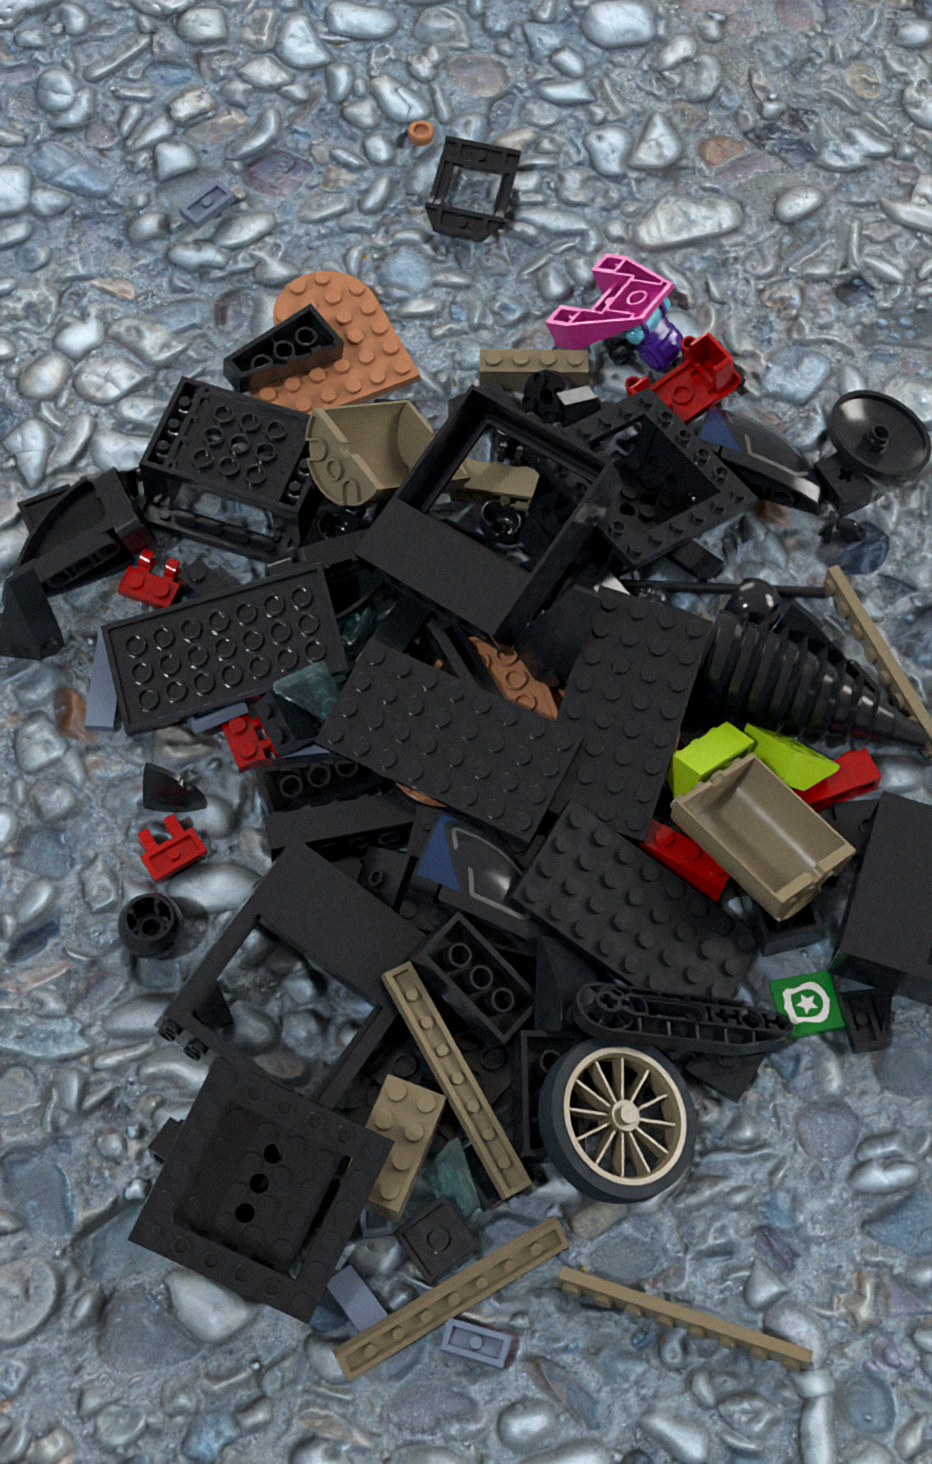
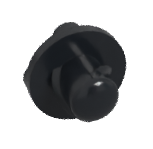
(541, 394)

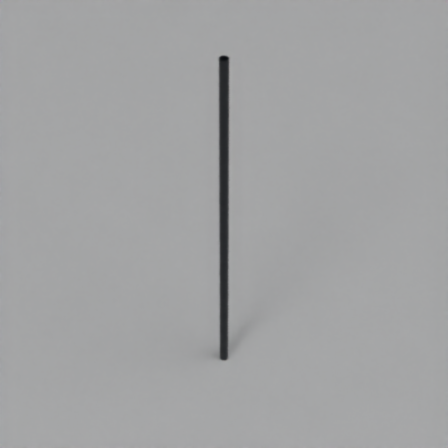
(720, 588)

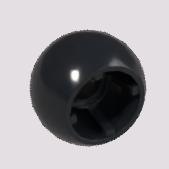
(760, 598)
(145, 913)

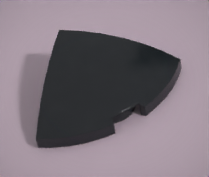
(168, 793)

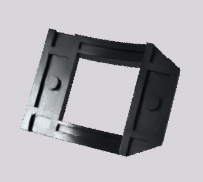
(476, 157)

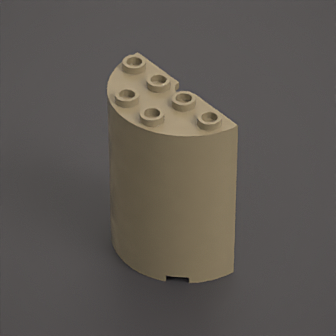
(368, 450)
(762, 835)

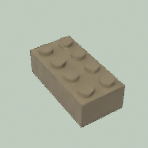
(411, 1119)

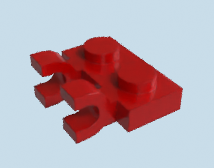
(149, 588)
(173, 854)

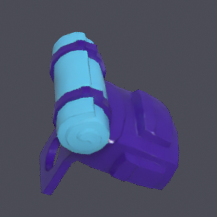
(656, 338)

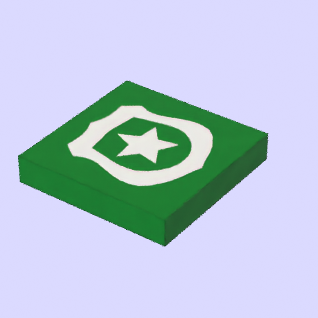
(808, 1003)

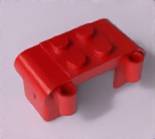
(695, 383)

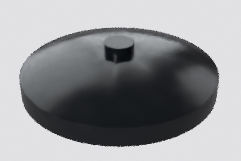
(879, 436)

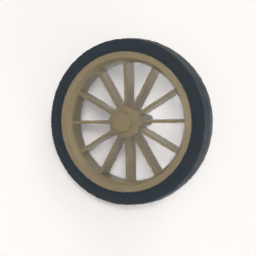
(617, 1120)

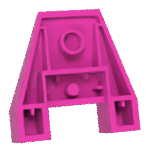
(627, 301)

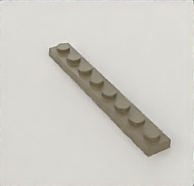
(877, 652)
(456, 1080)
(450, 1298)
(696, 1323)

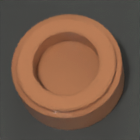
(420, 133)

